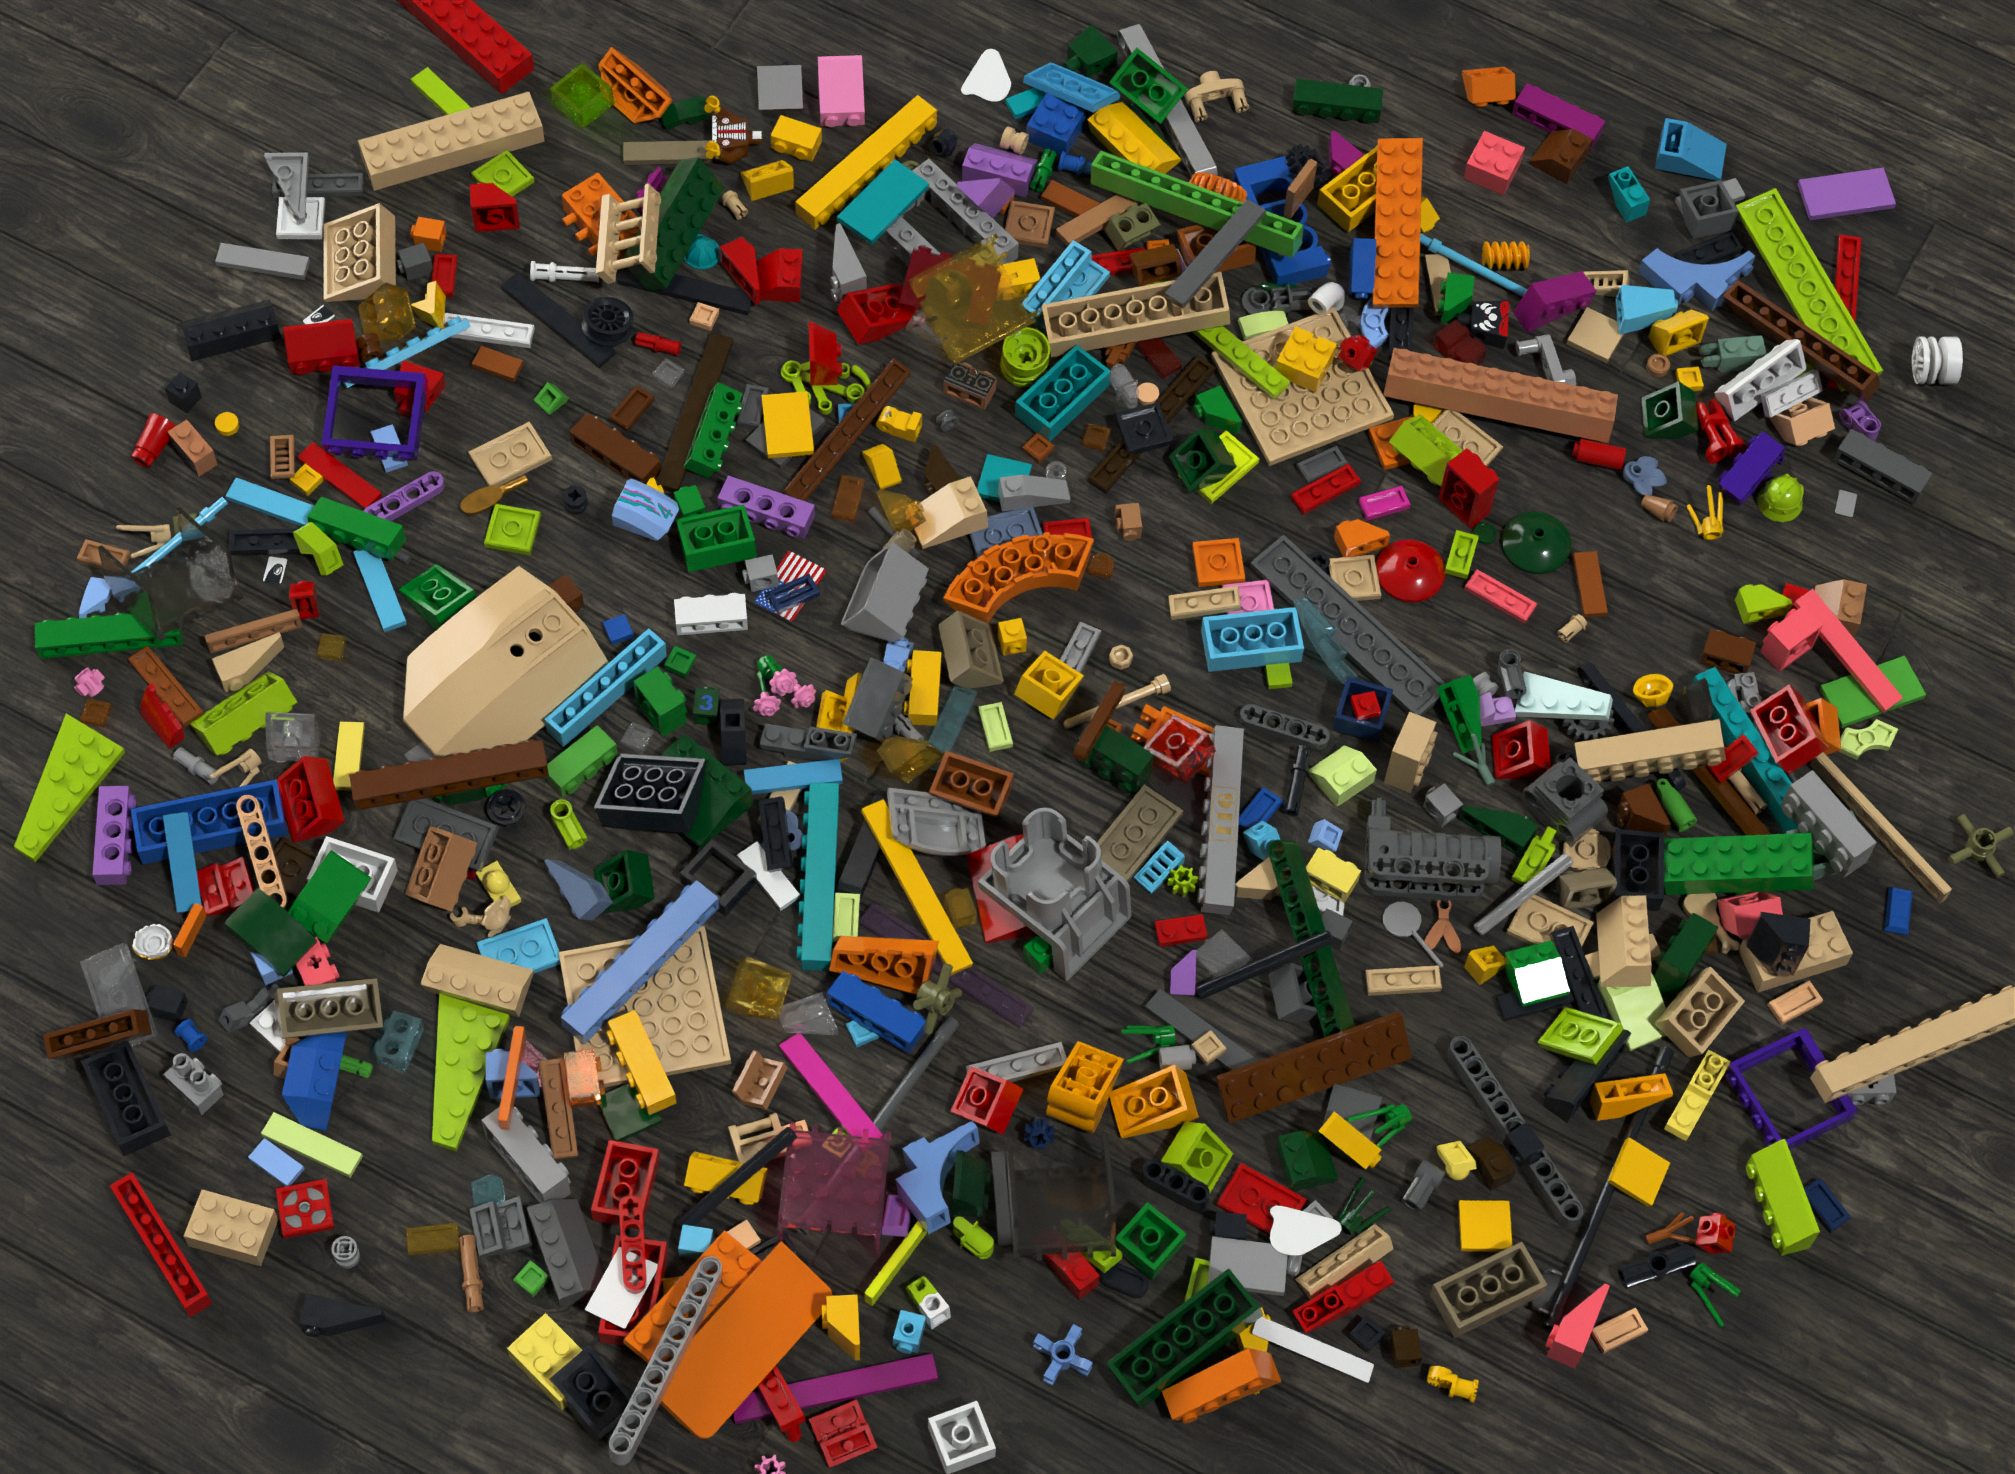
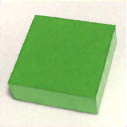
(531, 1278)

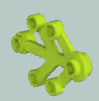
(802, 375)

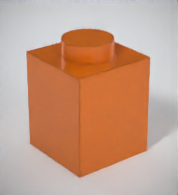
(429, 232)

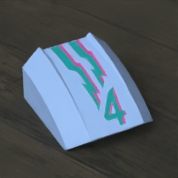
(644, 510)

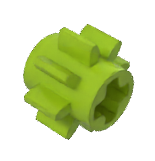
(1182, 881)

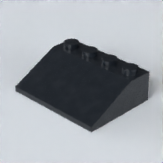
(652, 793)

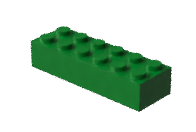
(1738, 864)

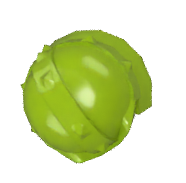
(1781, 498)

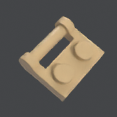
(748, 1147)

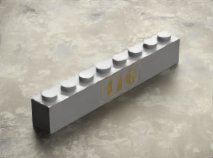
(1221, 821)

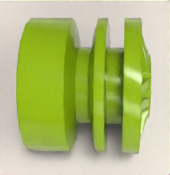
(1028, 347)

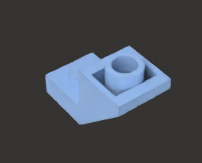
(898, 653)

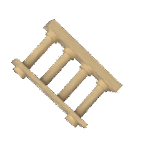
(611, 227)

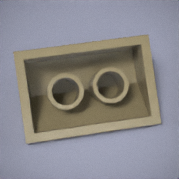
(970, 651)

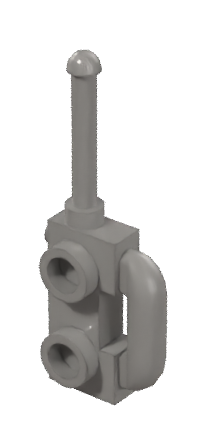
(1749, 691)

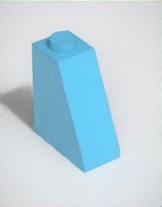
(1642, 307)

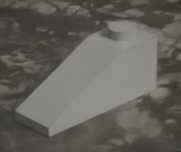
(1031, 491)

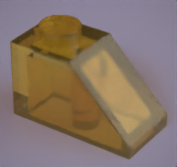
(901, 510)

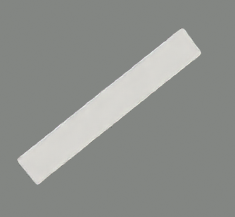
(1313, 1349)

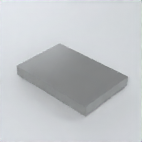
(1253, 1263)

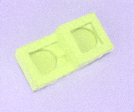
(1261, 322)

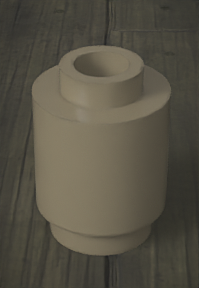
(903, 539)

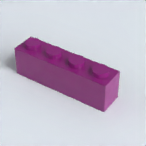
(1555, 114)

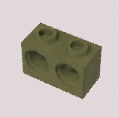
(1133, 228)

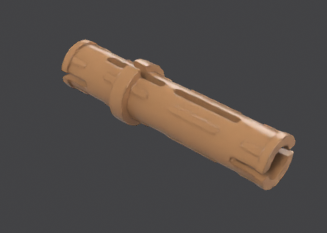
(472, 1284)

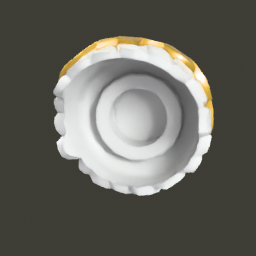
(153, 942)

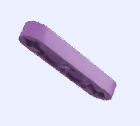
(405, 502)

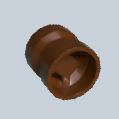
(370, 347)

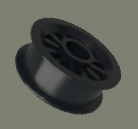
(607, 321)

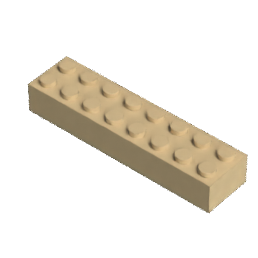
(451, 141)
(1132, 316)

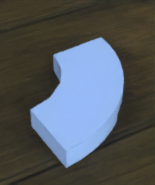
(1373, 324)

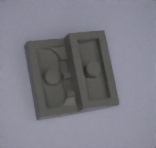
(501, 1227)

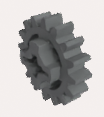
(1589, 729)

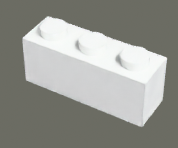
(710, 614)

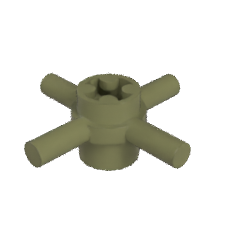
(1975, 842)
(936, 997)

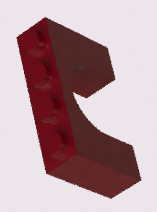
(920, 260)

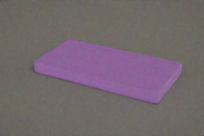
(1846, 194)

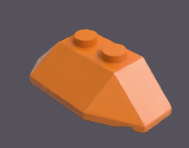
(633, 88)

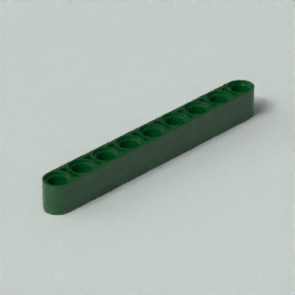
(1307, 922)

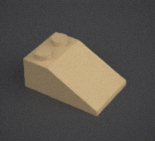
(952, 513)

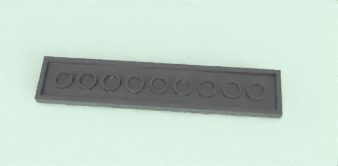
(1358, 632)

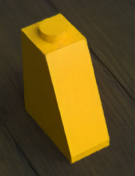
(1351, 1141)

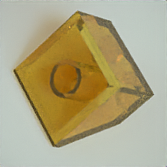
(909, 756)
(758, 989)

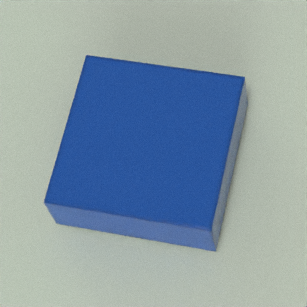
(618, 629)

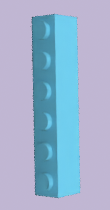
(605, 687)

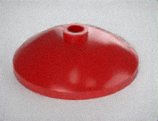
(1408, 581)

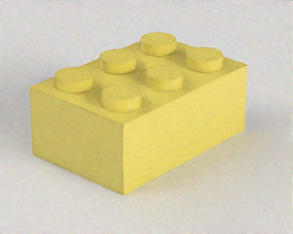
(542, 1353)

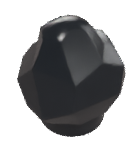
(943, 143)

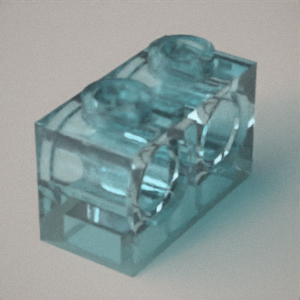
(405, 1042)

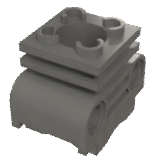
(1569, 818)

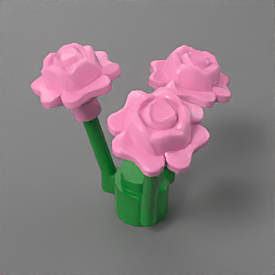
(782, 683)

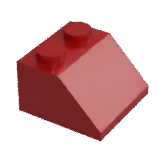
(493, 208)
(781, 275)
(823, 356)
(1521, 751)
(987, 1100)

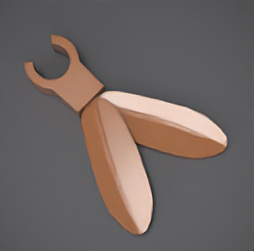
(1445, 929)

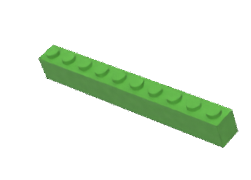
(1190, 202)

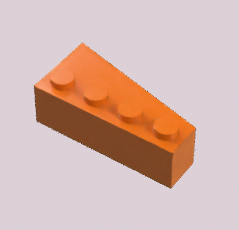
(886, 961)
(1221, 1384)

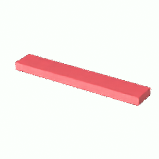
(1851, 653)

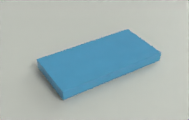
(1072, 87)

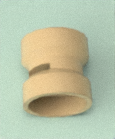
(1016, 141)

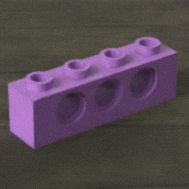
(758, 497)
(109, 801)

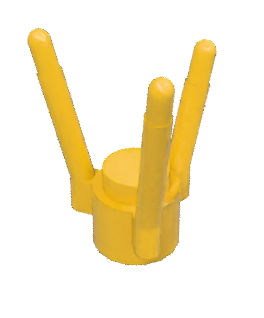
(1711, 526)

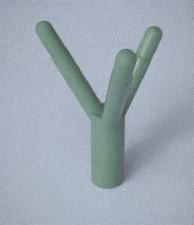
(1482, 767)

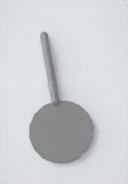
(1403, 921)

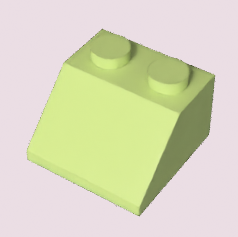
(1343, 774)

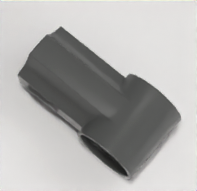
(1511, 674)
(1425, 1182)

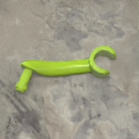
(861, 374)

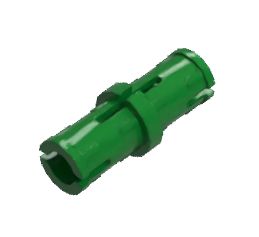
(1043, 170)

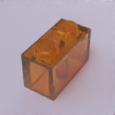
(583, 1078)

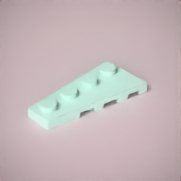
(1561, 700)

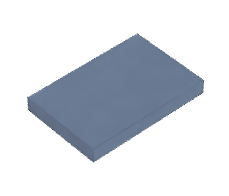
(1004, 527)

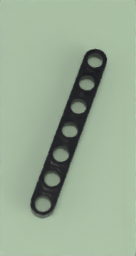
(1622, 715)

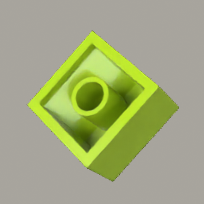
(1198, 1153)

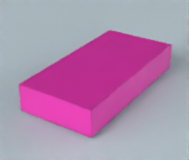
(1384, 503)

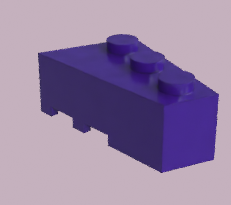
(1751, 468)

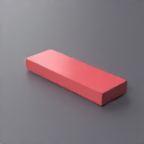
(1500, 596)

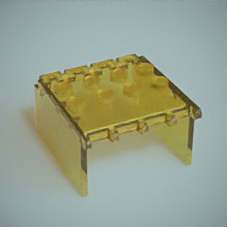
(971, 300)

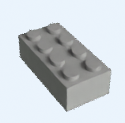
(1832, 826)
(528, 1157)

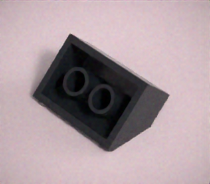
(1779, 942)

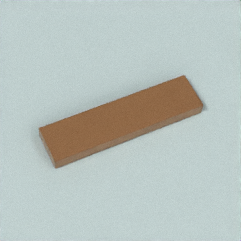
(1094, 219)
(253, 631)
(558, 1109)

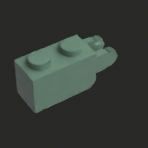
(1733, 353)

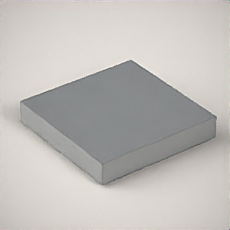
(780, 88)

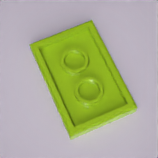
(1580, 1035)

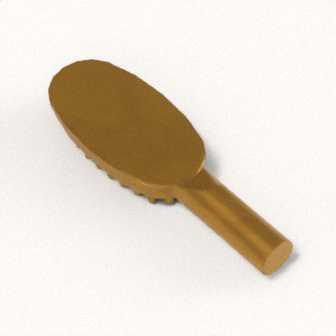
(487, 497)

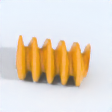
(1505, 255)

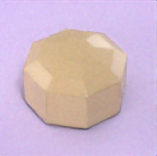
(1121, 657)

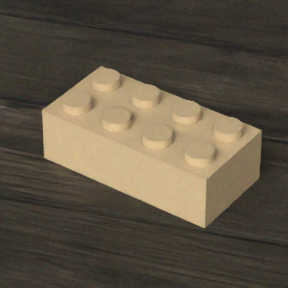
(1826, 951)

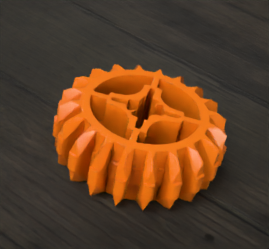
(1219, 185)

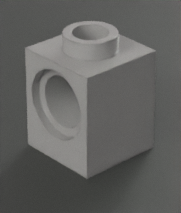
(761, 573)
(1442, 804)

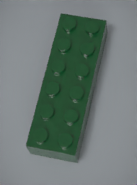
(682, 213)
(1185, 1338)

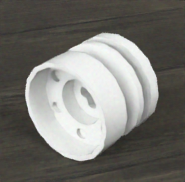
(1937, 360)

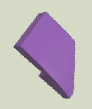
(1184, 975)

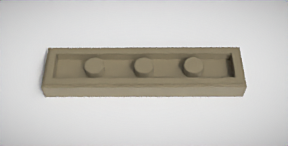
(663, 152)

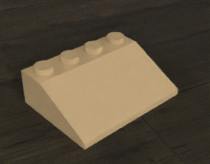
(359, 254)

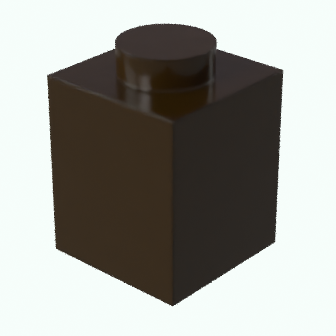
(1405, 1347)

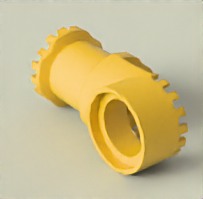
(1457, 1387)

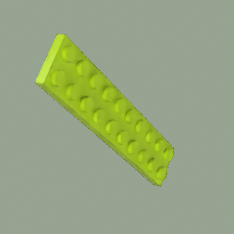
(1802, 275)

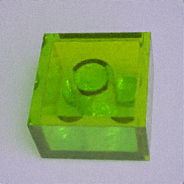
(582, 95)

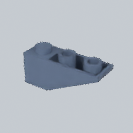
(582, 892)

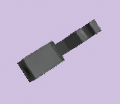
(241, 1014)

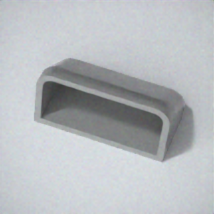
(886, 595)

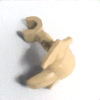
(495, 917)

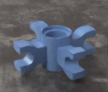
(1078, 1363)

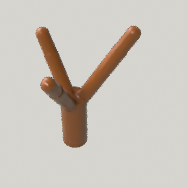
(1667, 1232)

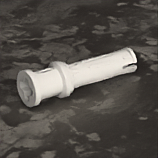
(552, 272)

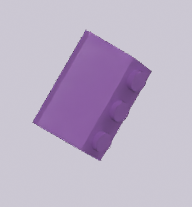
(991, 163)

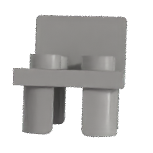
(1059, 889)

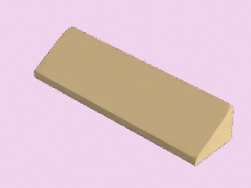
(1346, 1262)

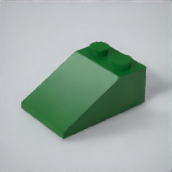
(1148, 85)
(437, 595)
(329, 896)

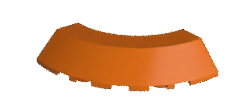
(1016, 568)

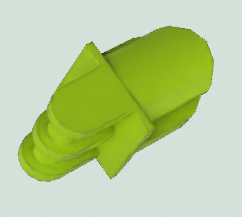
(973, 1238)

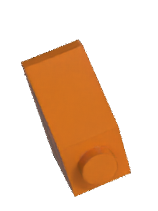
(1359, 538)

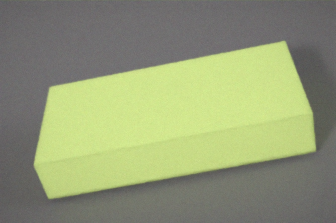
(995, 726)
(846, 915)

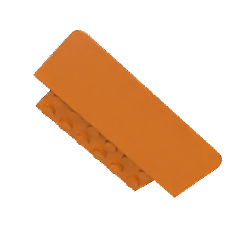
(742, 1336)

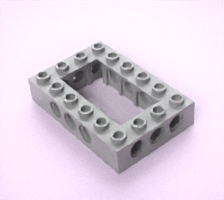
(958, 208)

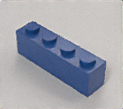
(876, 1012)

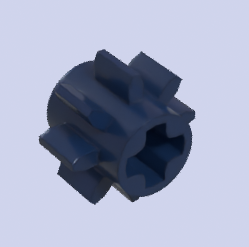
(1039, 1133)

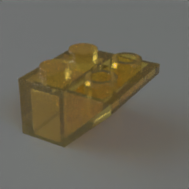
(387, 313)

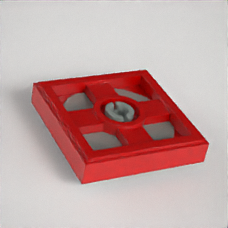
(305, 1208)

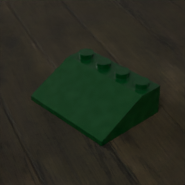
(722, 796)

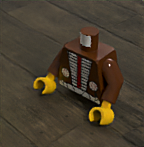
(729, 134)

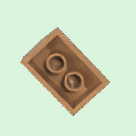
(441, 868)

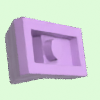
(1496, 710)

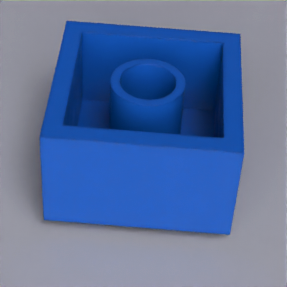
(1056, 124)

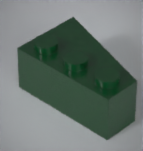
(1683, 954)

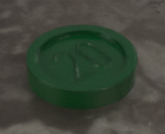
(1486, 532)

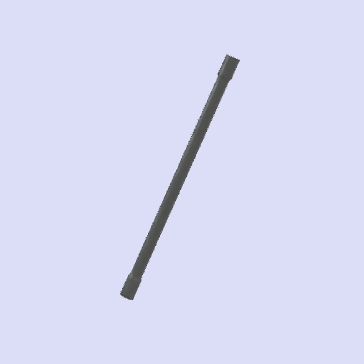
(941, 1037)

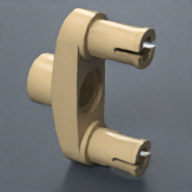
(1214, 88)

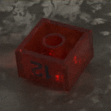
(1180, 749)

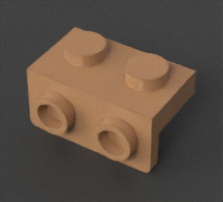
(759, 1081)

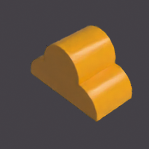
(1083, 1087)

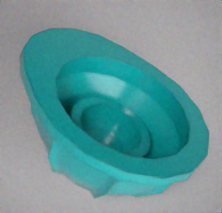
(703, 253)

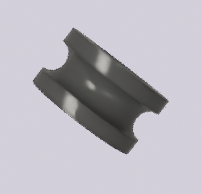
(947, 420)

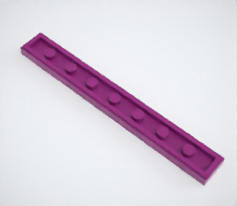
(846, 1386)

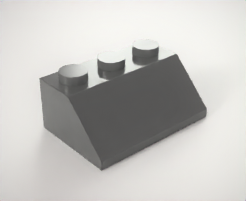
(878, 701)

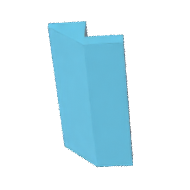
(1069, 278)

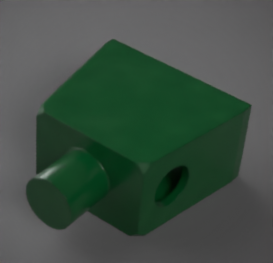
(1090, 53)

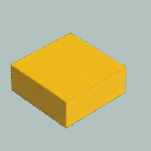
(1690, 377)
(306, 480)

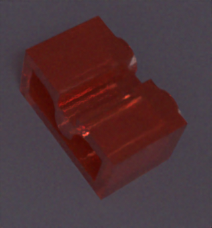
(1456, 344)

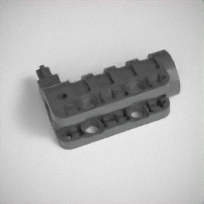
(1427, 860)

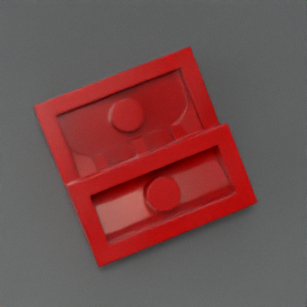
(225, 886)
(842, 1433)

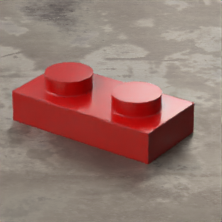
(1180, 930)

